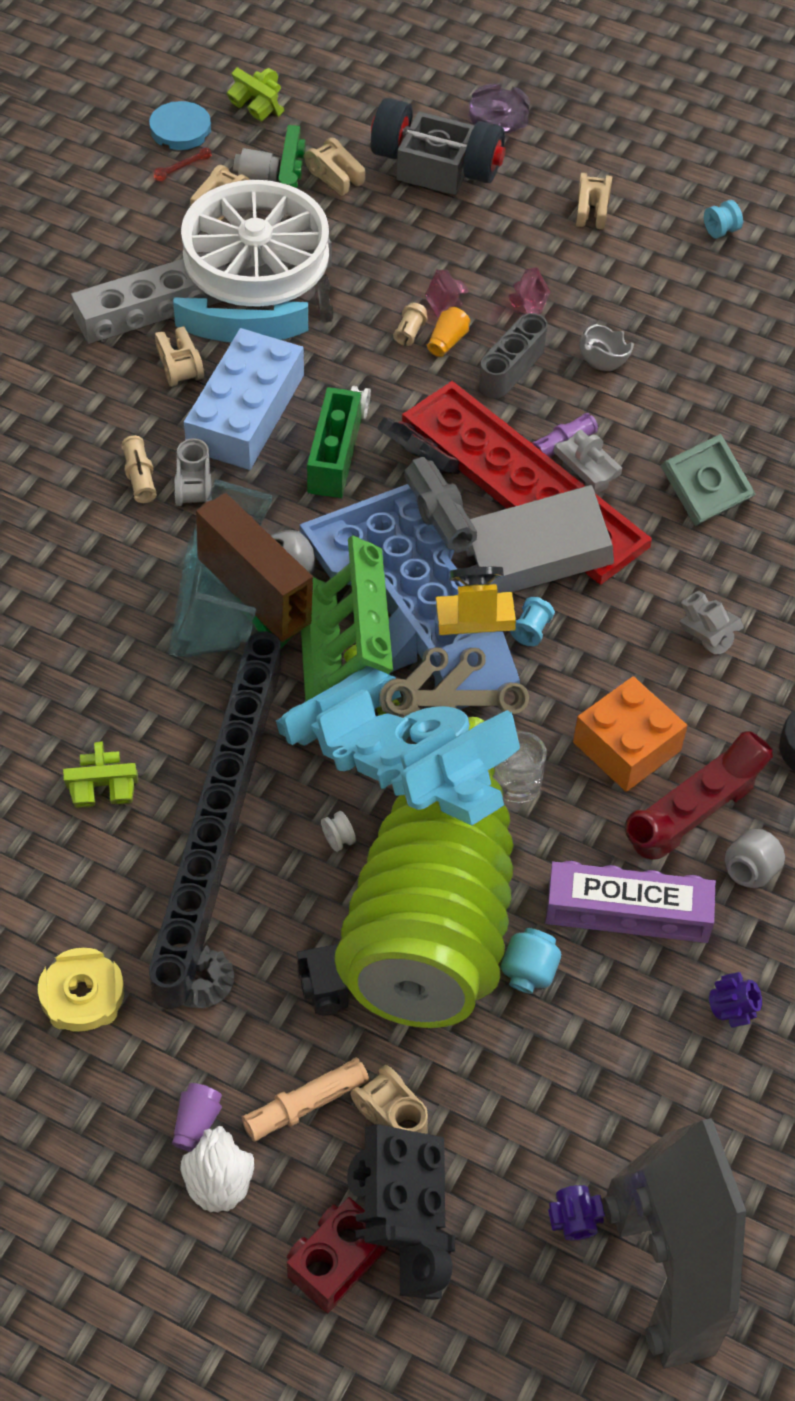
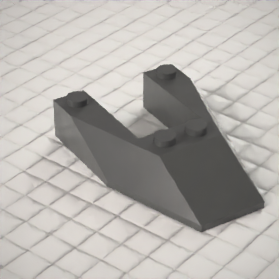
(698, 1232)

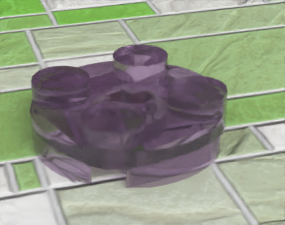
(511, 107)

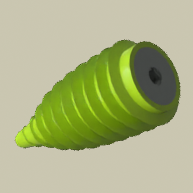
(429, 915)

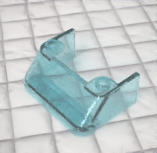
(206, 611)

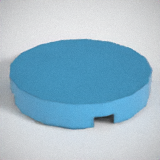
(180, 125)

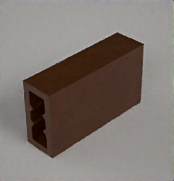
(254, 566)

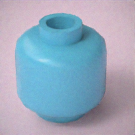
(531, 960)

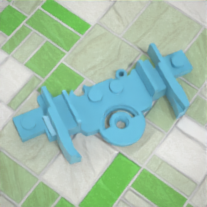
(442, 767)

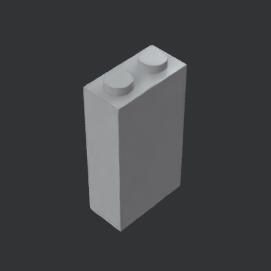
(543, 540)

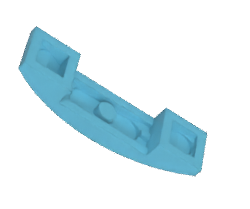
(218, 324)

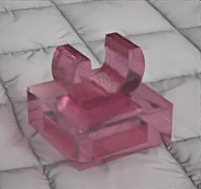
(444, 292)
(530, 292)

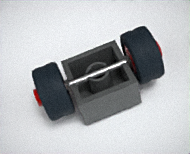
(434, 148)

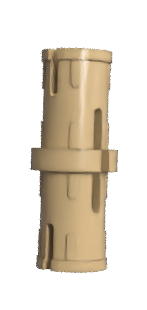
(135, 454)

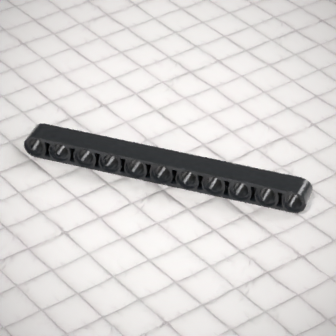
(232, 758)

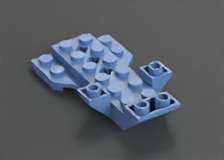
(414, 574)

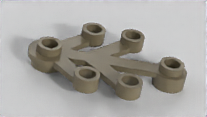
(445, 692)

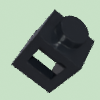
(321, 980)

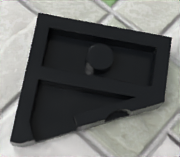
(418, 445)

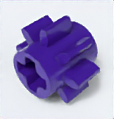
(735, 999)
(576, 1212)

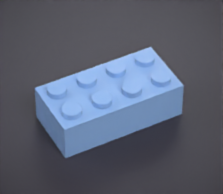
(245, 397)

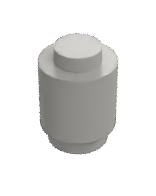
(257, 165)

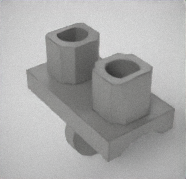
(588, 460)
(710, 622)

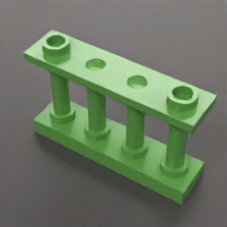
(322, 638)

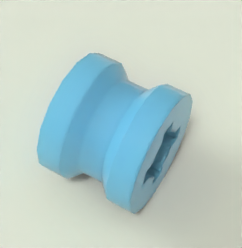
(723, 219)

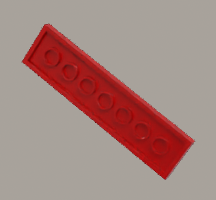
(511, 466)

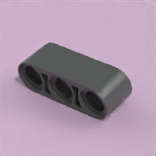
(512, 355)

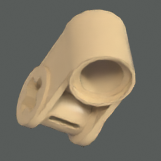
(390, 1101)

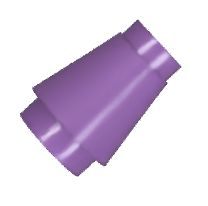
(195, 1114)

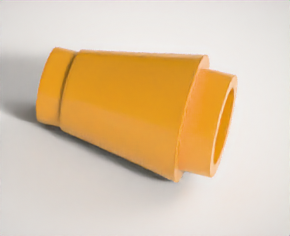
(449, 329)

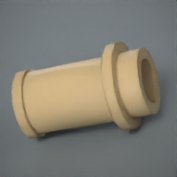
(413, 318)

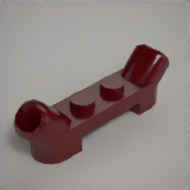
(726, 778)

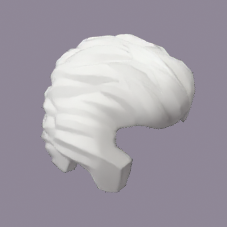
(217, 1171)

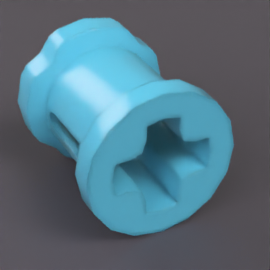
(532, 621)

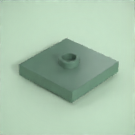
(708, 479)

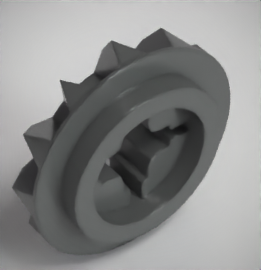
(220, 973)

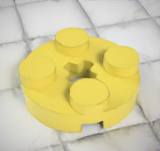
(84, 1012)

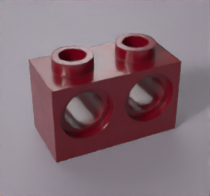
(347, 1259)

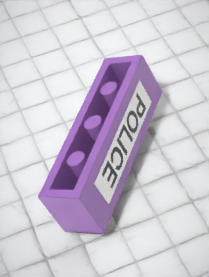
(630, 901)

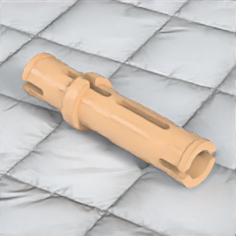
(290, 1107)

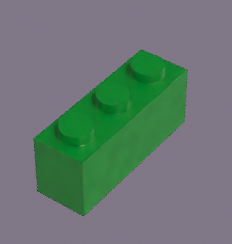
(334, 442)

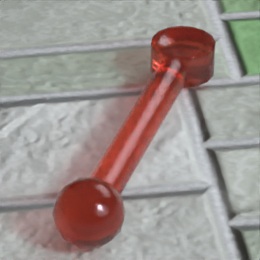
(161, 173)

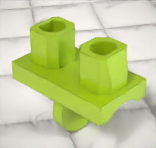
(260, 88)
(118, 777)

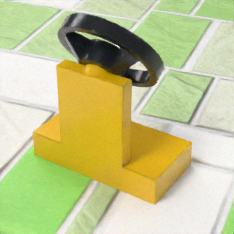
(477, 605)

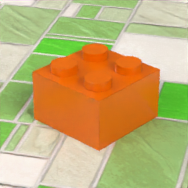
(629, 733)

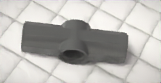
(440, 504)

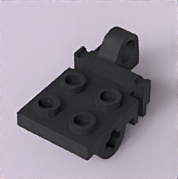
(405, 1204)

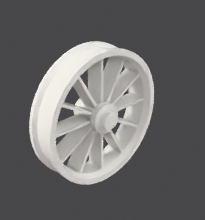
(255, 242)

